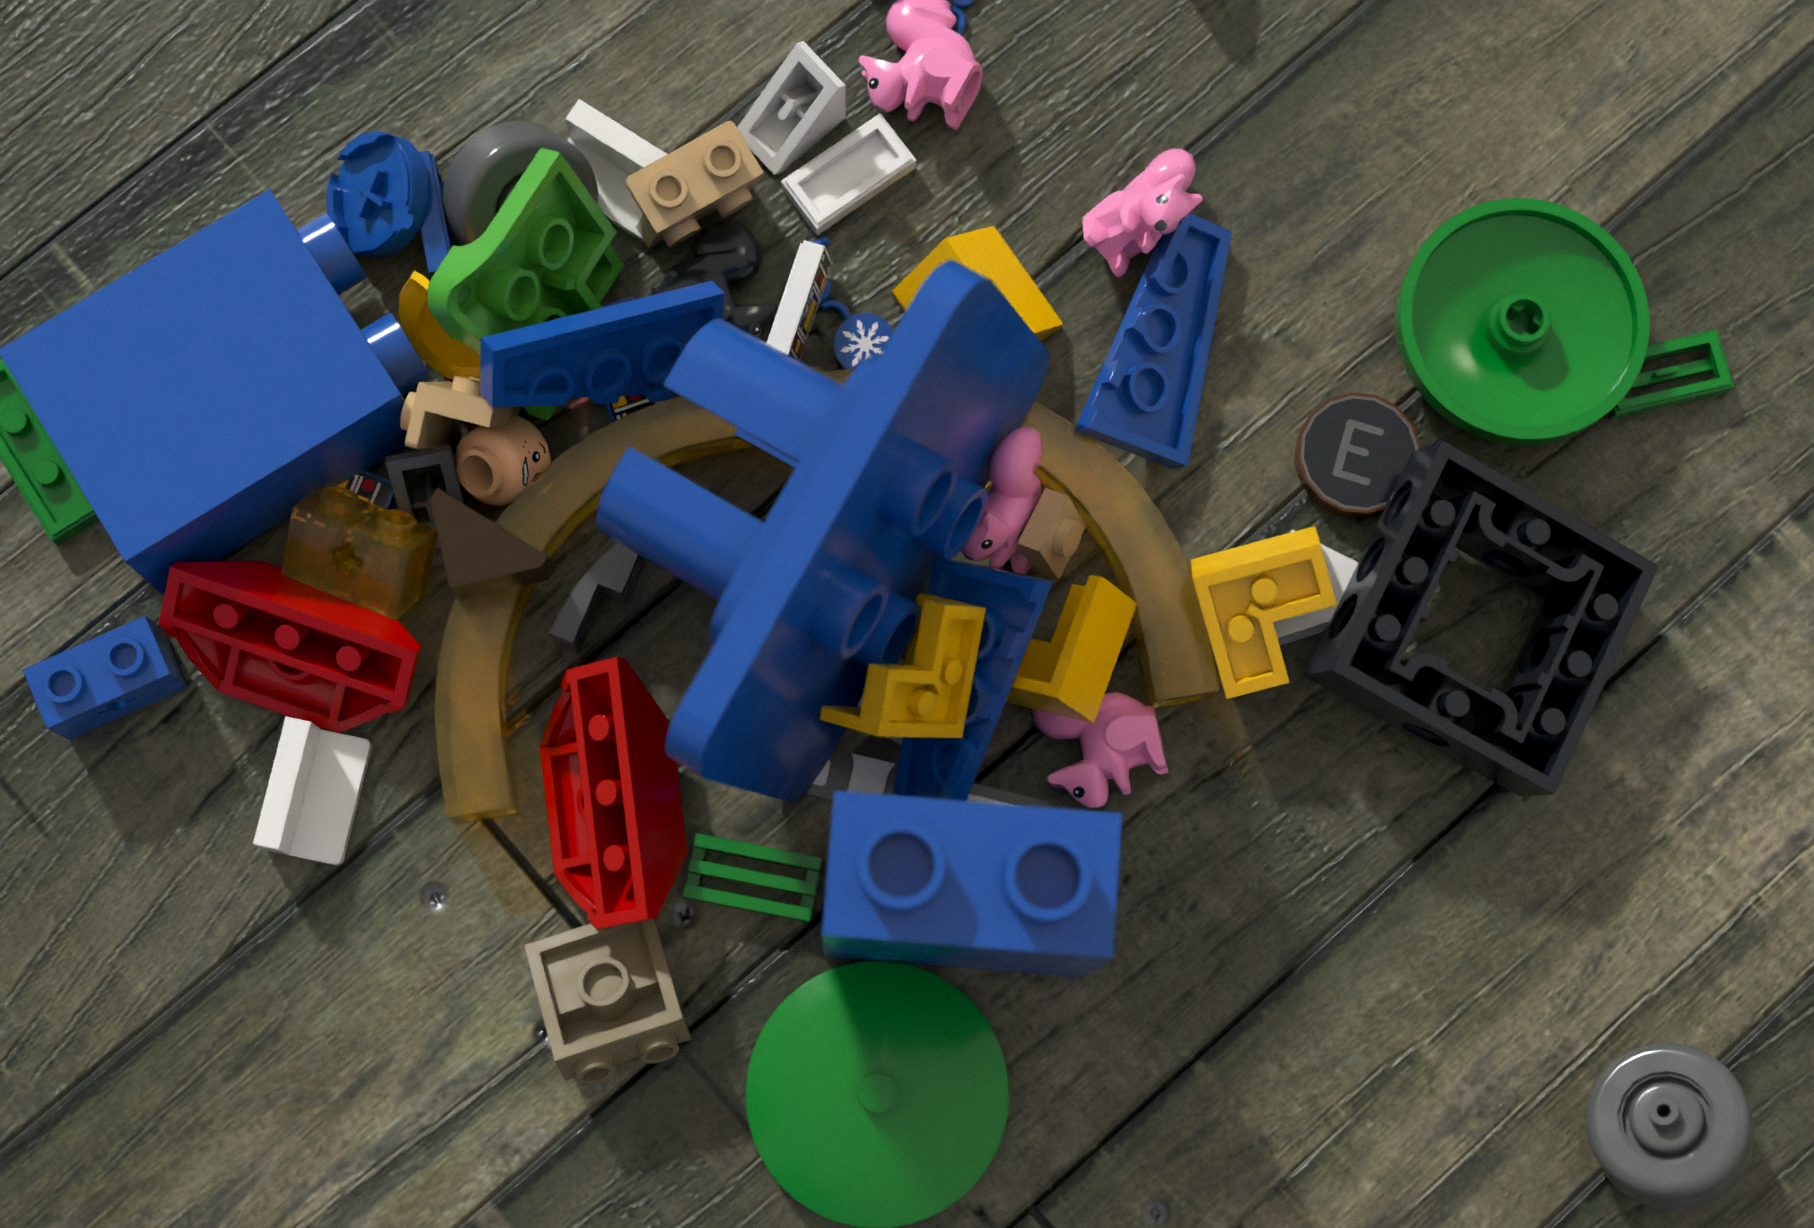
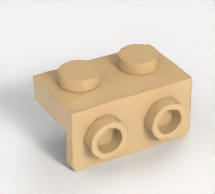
(692, 183)
(434, 406)

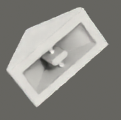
(794, 110)

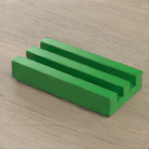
(1674, 396)
(699, 867)

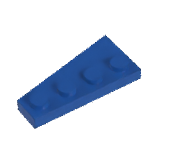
(597, 352)
(1159, 358)
(1013, 604)

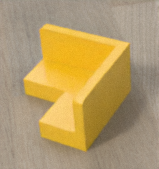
(1250, 590)
(1078, 663)
(933, 685)

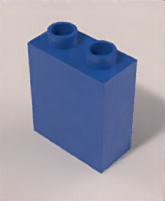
(218, 386)
(971, 884)

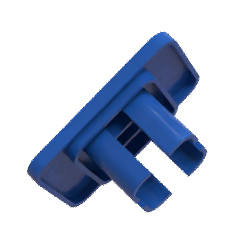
(833, 574)

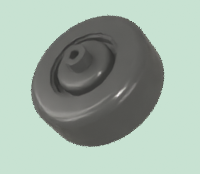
(491, 168)
(1670, 1126)

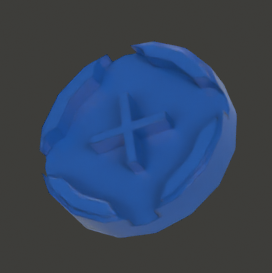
(378, 194)

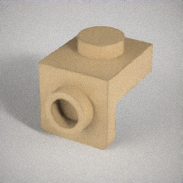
(1052, 534)

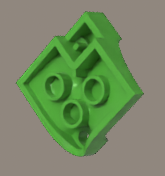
(532, 265)

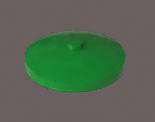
(1522, 321)
(877, 1094)

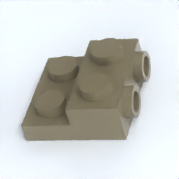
(606, 999)

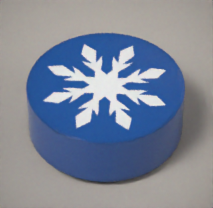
(860, 338)

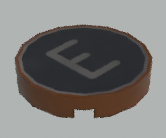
(1354, 453)

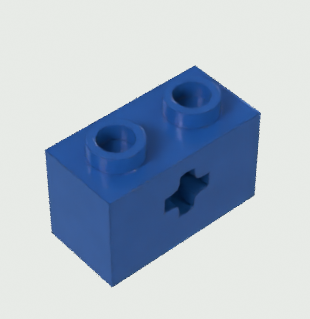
(105, 678)

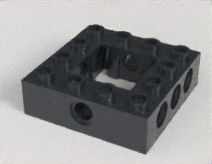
(1589, 604)

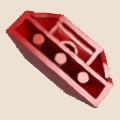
(288, 643)
(612, 795)

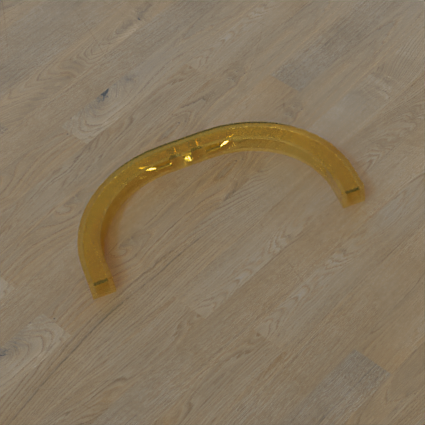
(482, 629)

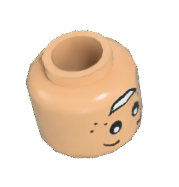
(501, 460)

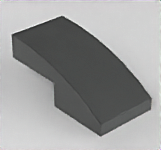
(611, 577)

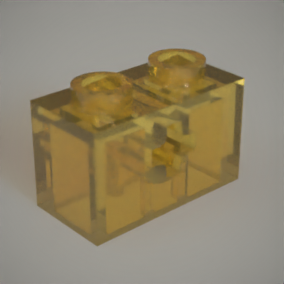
(359, 551)

